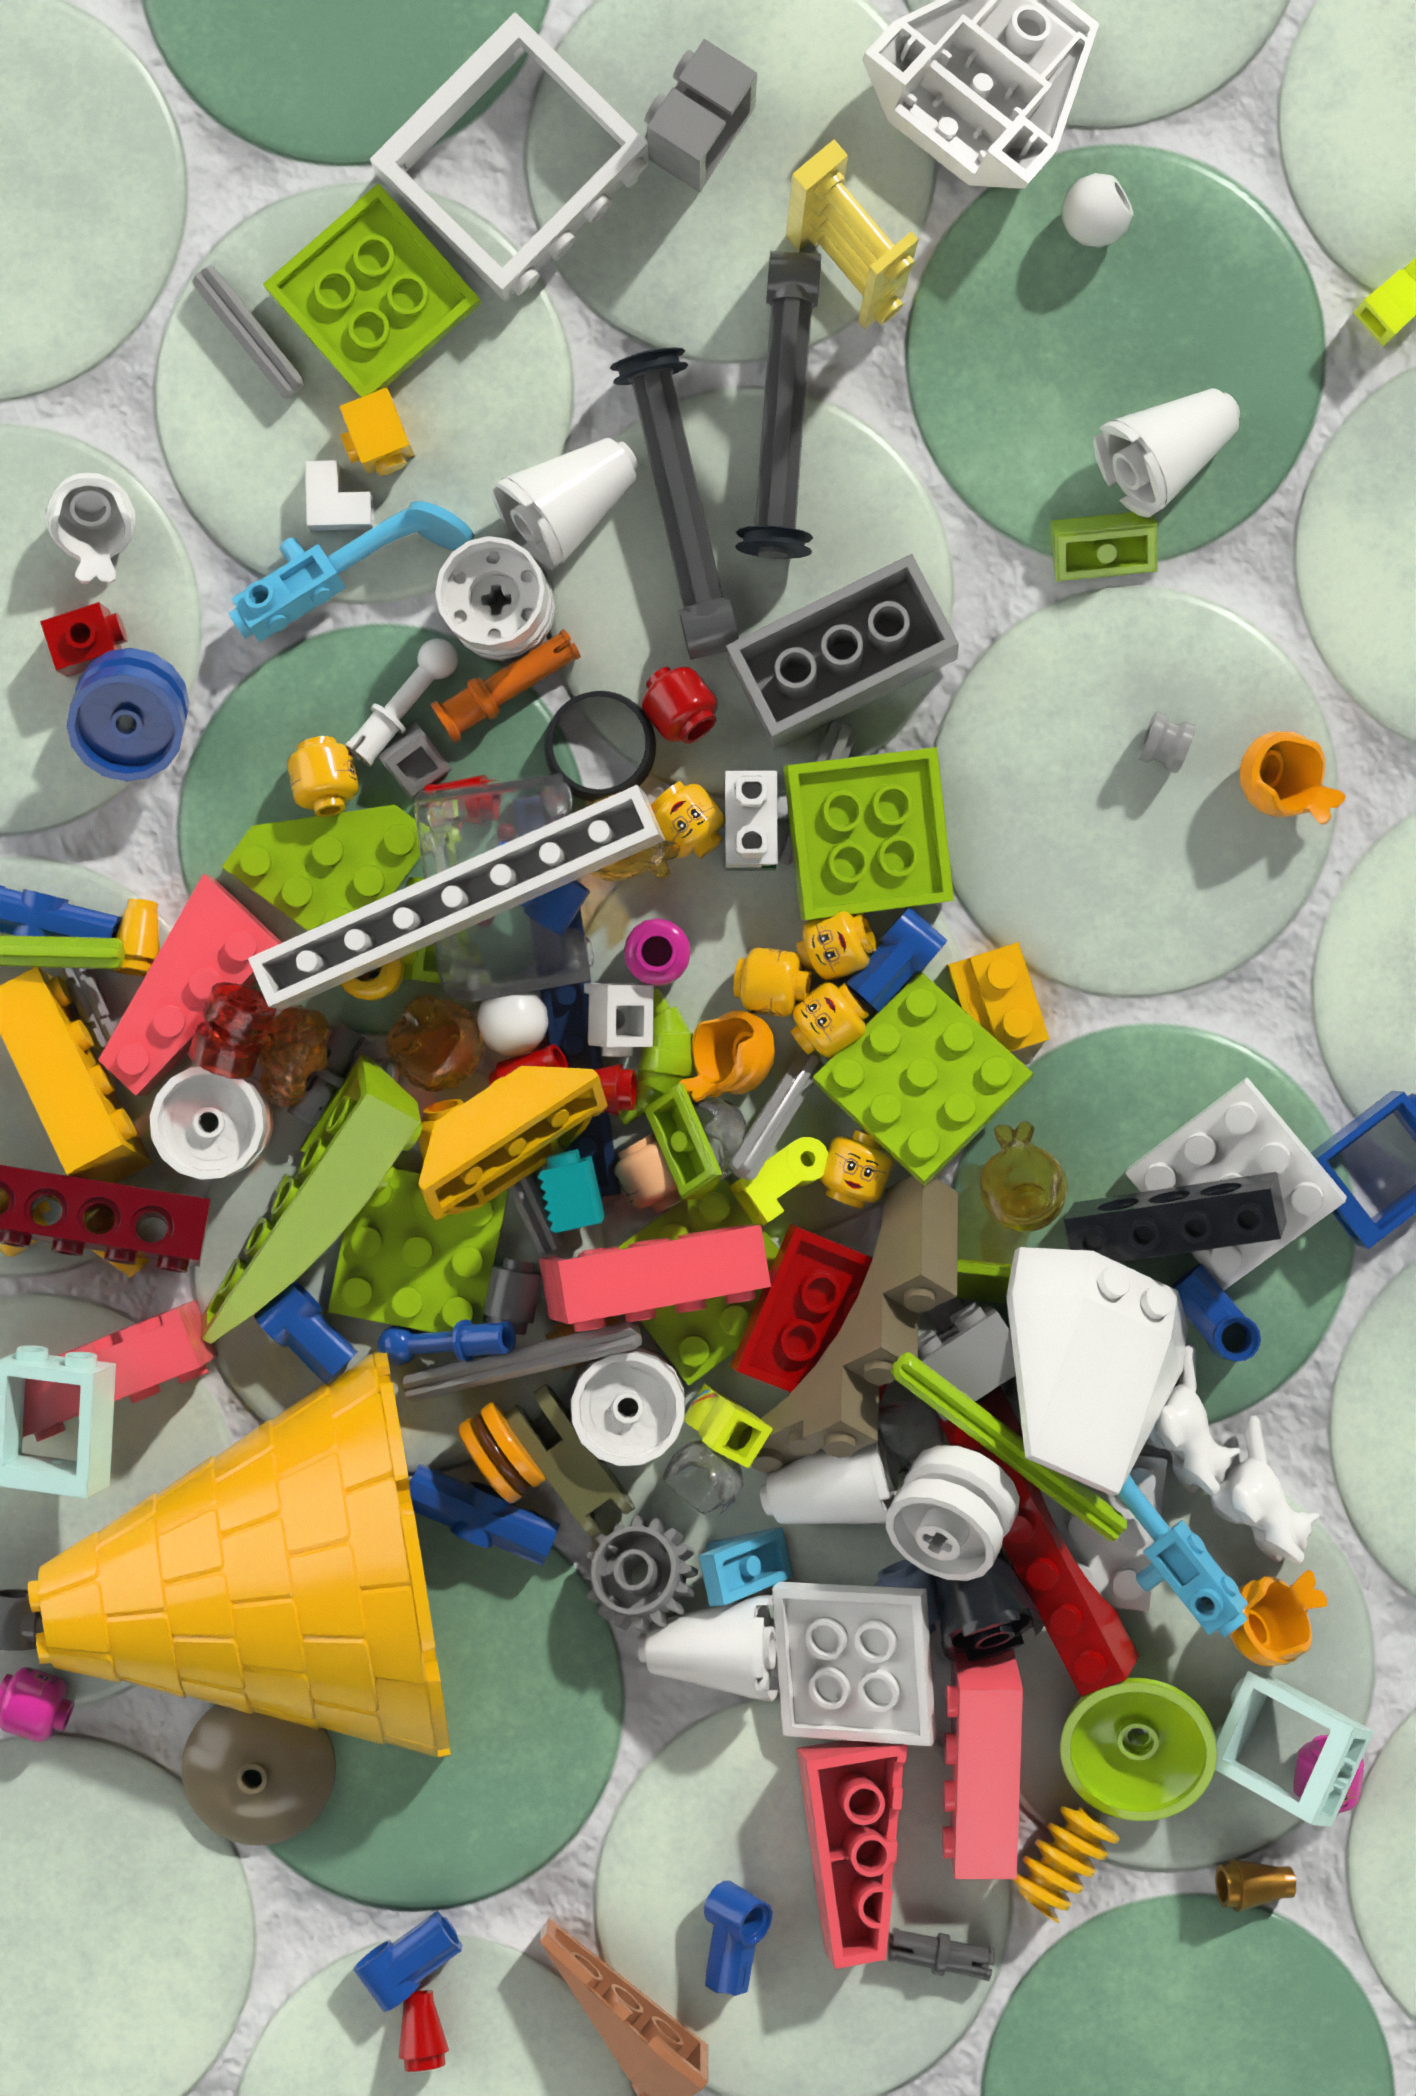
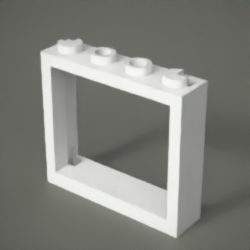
(453, 101)

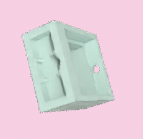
(96, 1411)
(1335, 1764)

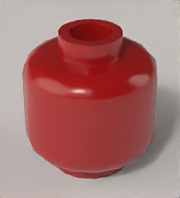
(679, 704)

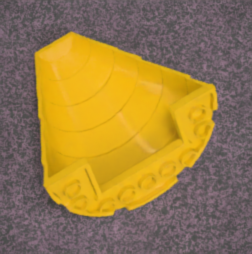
(269, 1578)

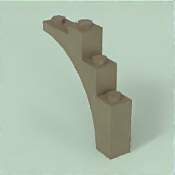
(908, 1275)

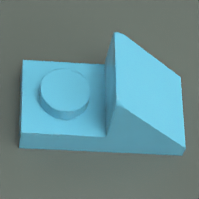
(744, 1565)

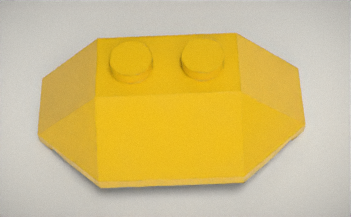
(506, 1135)

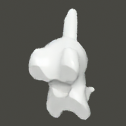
(1186, 1434)
(1255, 1498)

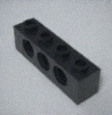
(1179, 1219)

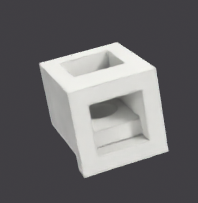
(620, 1017)

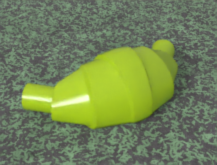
(665, 1062)

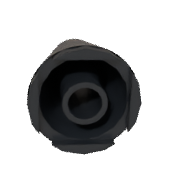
(985, 1613)

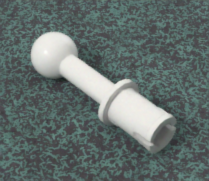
(435, 661)

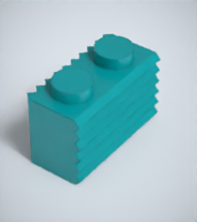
(571, 1191)

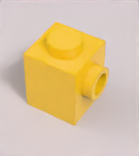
(375, 433)

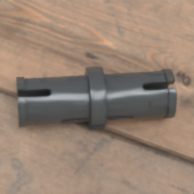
(321, 1084)
(941, 1954)

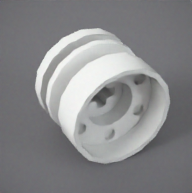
(474, 580)

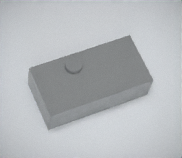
(843, 651)

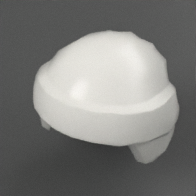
(91, 523)

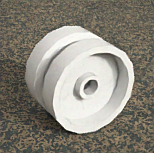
(183, 1132)
(642, 1432)
(952, 1513)

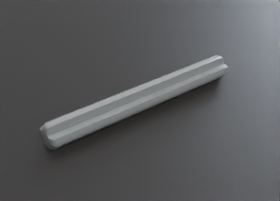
(522, 1361)

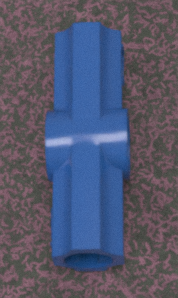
(46, 915)
(482, 1515)

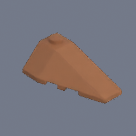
(643, 2037)

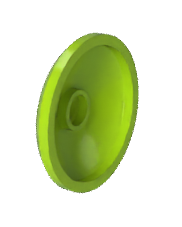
(1145, 1773)

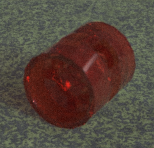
(230, 1035)

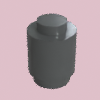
(513, 1294)

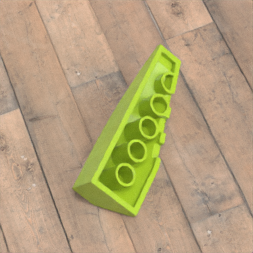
(340, 1170)

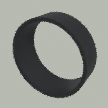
(636, 779)

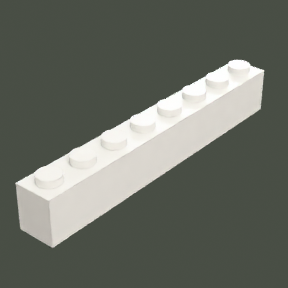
(456, 898)

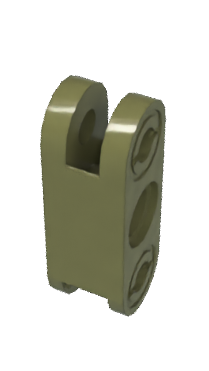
(566, 1463)

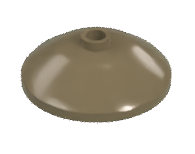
(294, 1768)

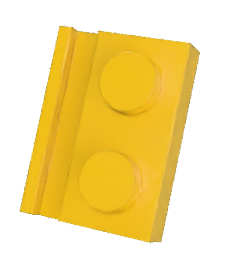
(1000, 996)

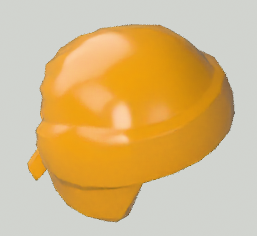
(1285, 777)
(730, 1055)
(1277, 1619)

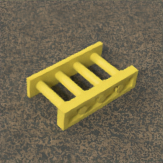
(831, 217)

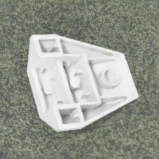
(983, 82)
(1091, 1360)

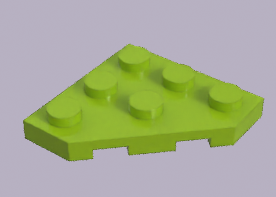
(327, 864)

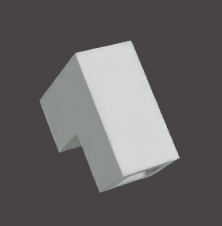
(330, 507)

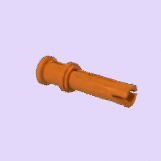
(484, 697)

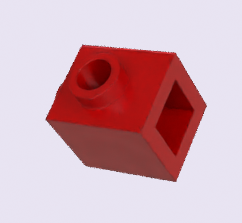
(82, 637)

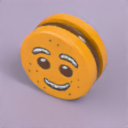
(499, 1453)

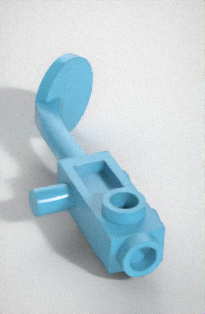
(313, 577)
(1186, 1566)

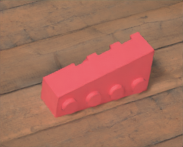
(202, 949)
(655, 1276)
(144, 1357)
(985, 1767)
(852, 1824)

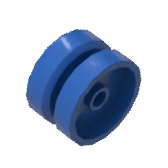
(128, 714)

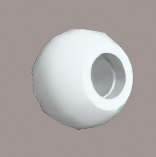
(1096, 210)
(513, 1023)

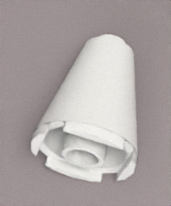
(1164, 447)
(564, 498)
(834, 1488)
(717, 1648)

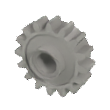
(658, 1592)

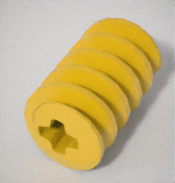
(1064, 1859)

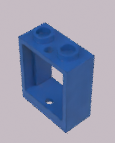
(1351, 1215)

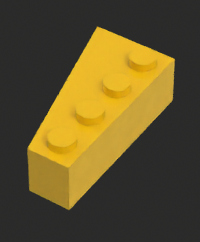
(67, 1080)

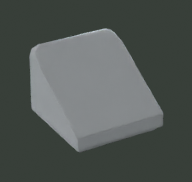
(413, 760)

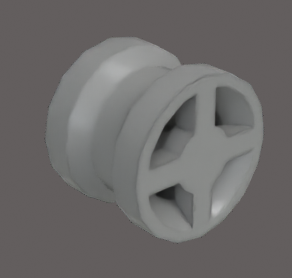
(1166, 742)

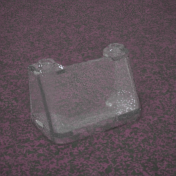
(510, 949)

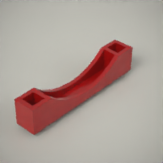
(1073, 1612)

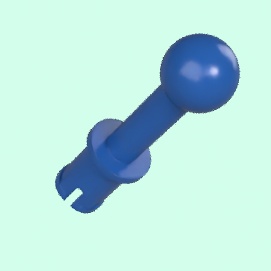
(465, 1341)

